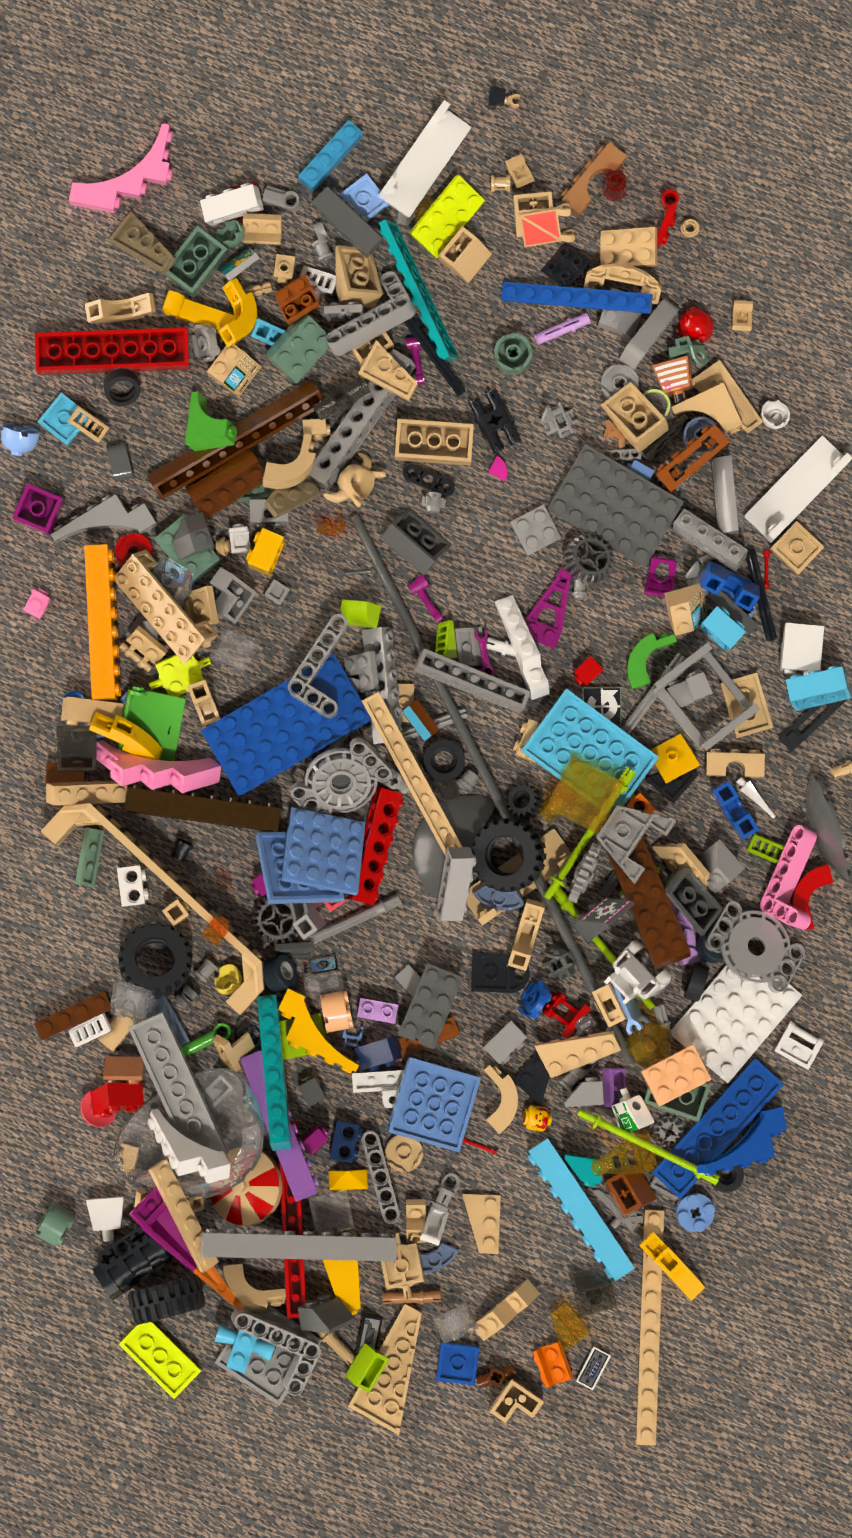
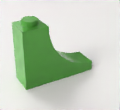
(205, 431)

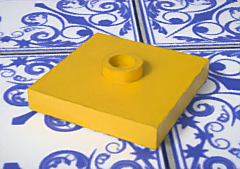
(674, 758)

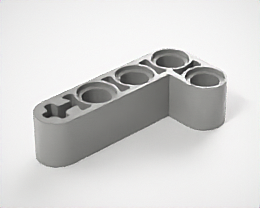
(648, 333)

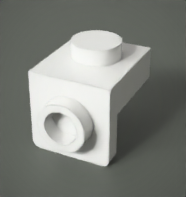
(239, 539)

